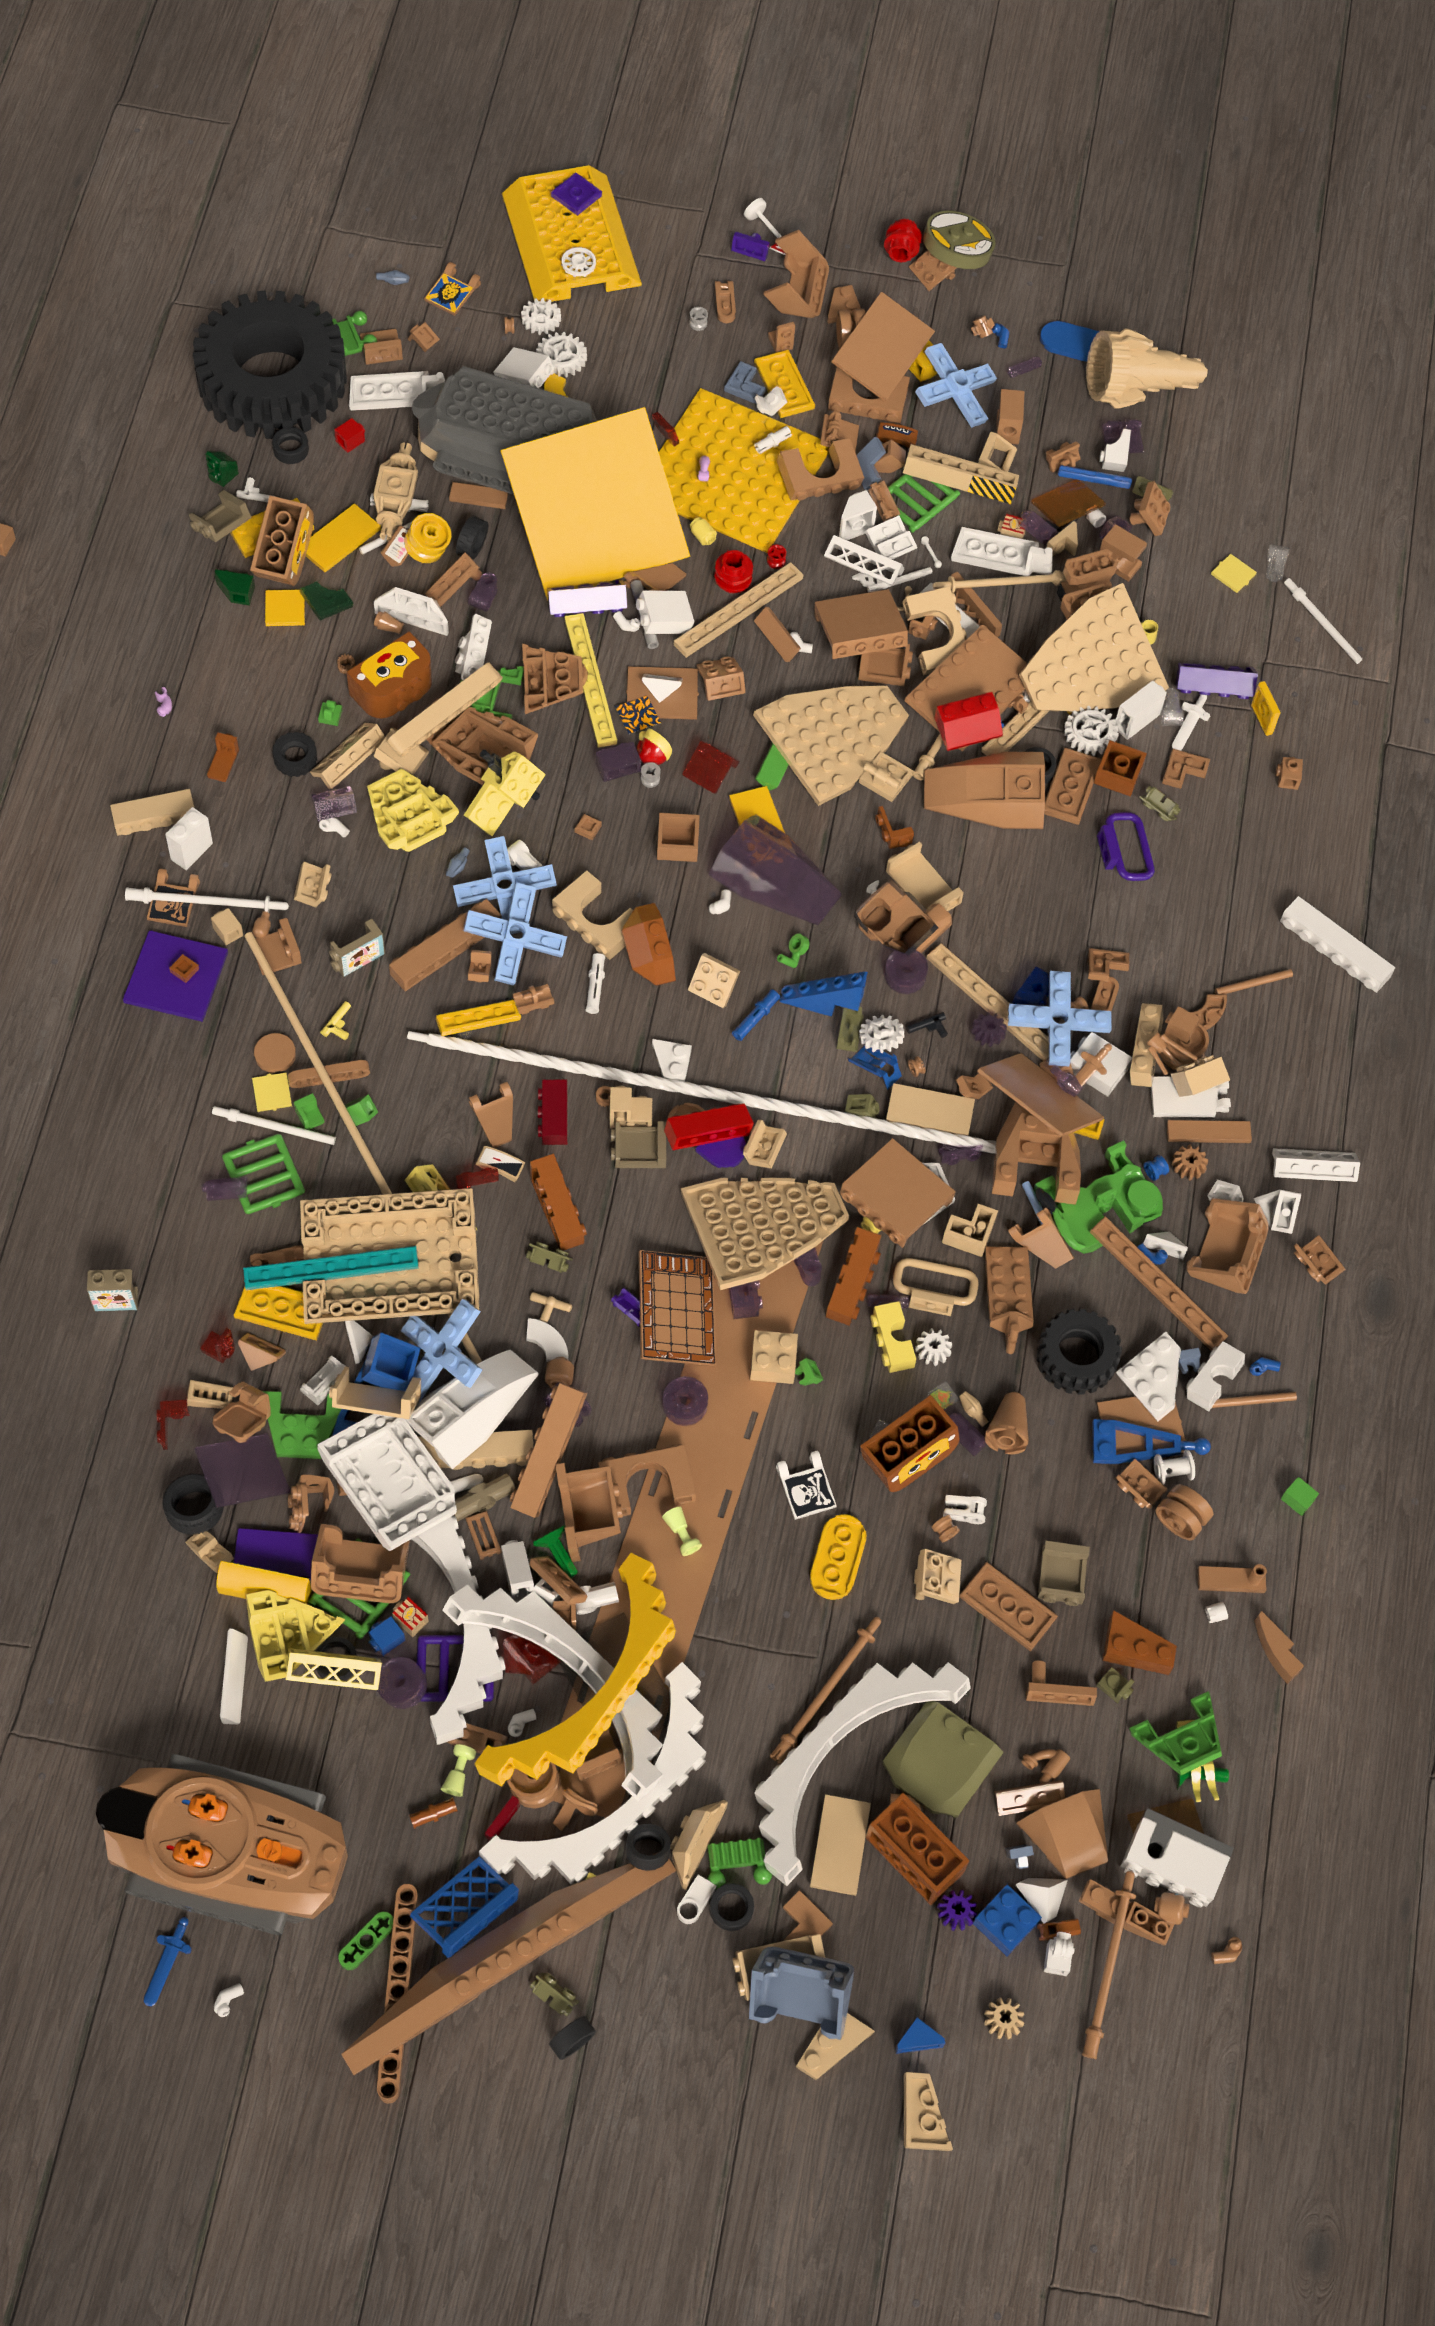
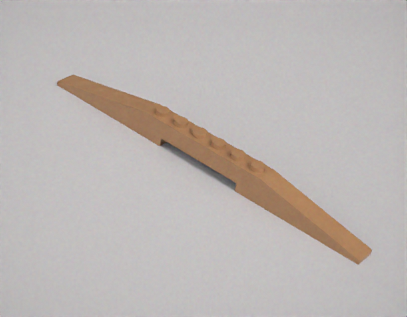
(498, 1956)

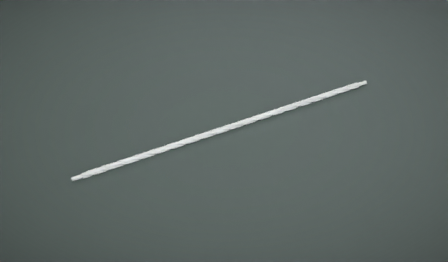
(703, 1091)

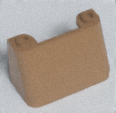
(1231, 1245)
(357, 1568)

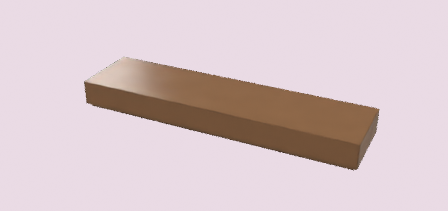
(1209, 1131)

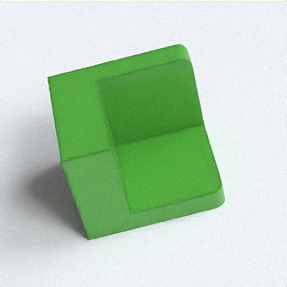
(361, 1110)
(308, 1112)
(1299, 1496)

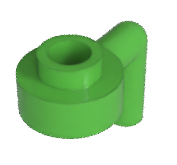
(798, 946)

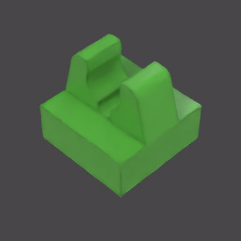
(330, 713)
(811, 1372)

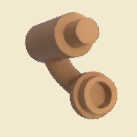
(1053, 1768)

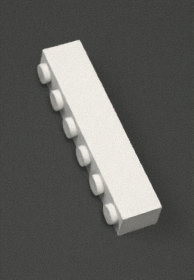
(1337, 944)

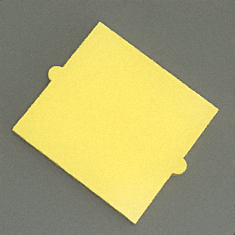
(1233, 573)
(272, 1092)

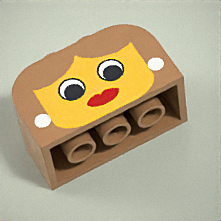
(283, 541)

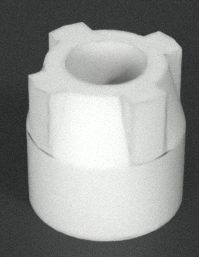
(1096, 518)
(1216, 1612)

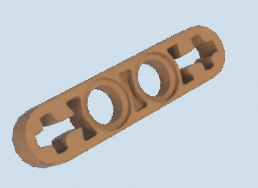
(336, 1072)

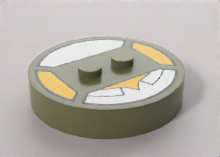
(959, 239)

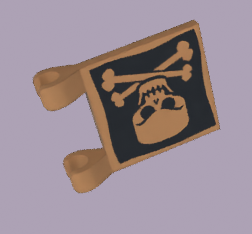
(172, 912)

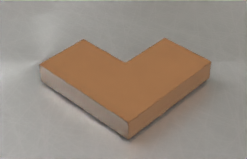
(1183, 763)
(1102, 960)
(808, 1917)

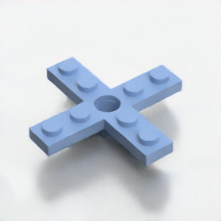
(949, 388)
(501, 869)
(512, 948)
(1060, 1007)
(434, 1343)

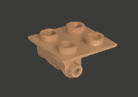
(931, 270)
(838, 429)

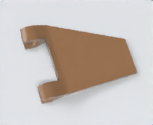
(656, 578)
(496, 1116)
(1044, 1241)

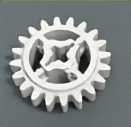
(560, 351)
(1089, 735)

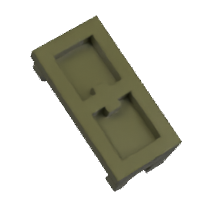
(849, 1030)

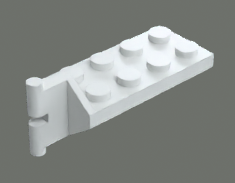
(390, 389)
(1001, 553)

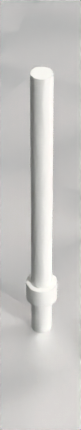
(1300, 595)
(235, 1115)

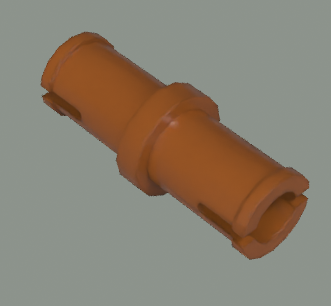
(433, 1812)

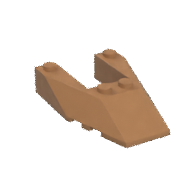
(1033, 1142)

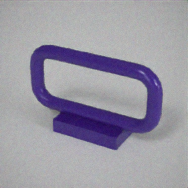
(1111, 851)

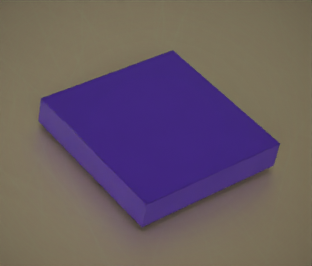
(576, 193)

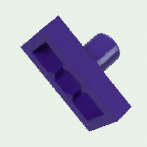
(750, 245)

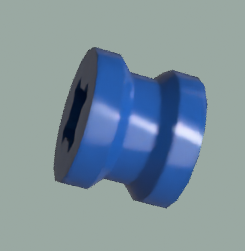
(1156, 1167)

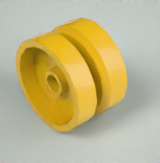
(427, 538)

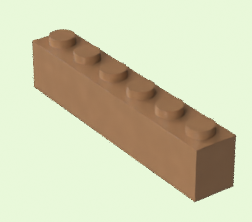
(437, 949)
(548, 1450)

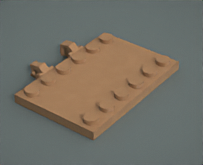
(974, 668)

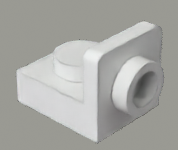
(771, 402)
(1225, 1191)

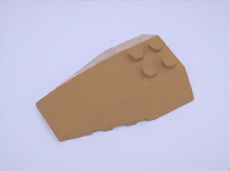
(474, 731)

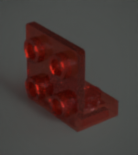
(709, 767)

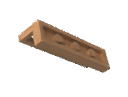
(977, 607)

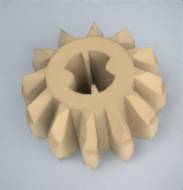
(995, 2014)

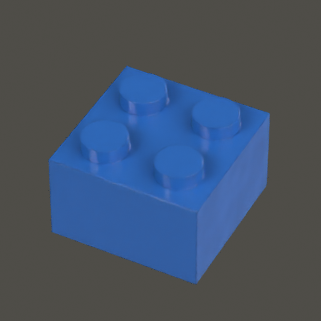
(390, 1362)
(1007, 1920)

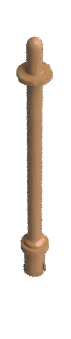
(789, 1740)
(1094, 2032)

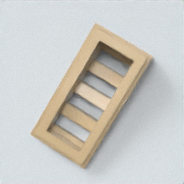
(210, 1388)

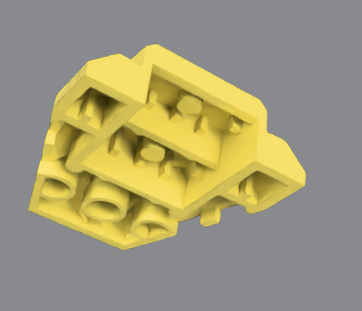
(409, 811)

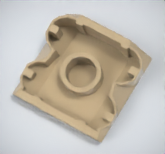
(390, 759)

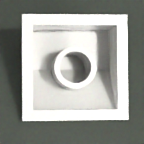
(857, 515)

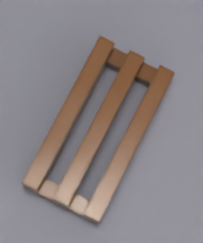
(489, 1552)

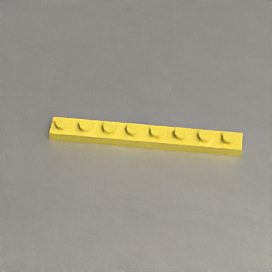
(593, 688)

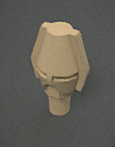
(973, 1408)

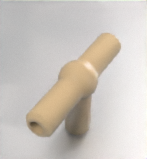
(550, 1303)

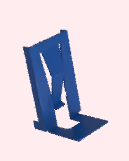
(884, 1058)

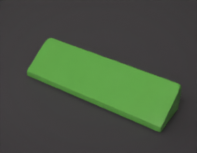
(772, 769)

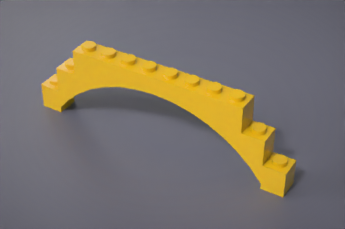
(572, 1739)

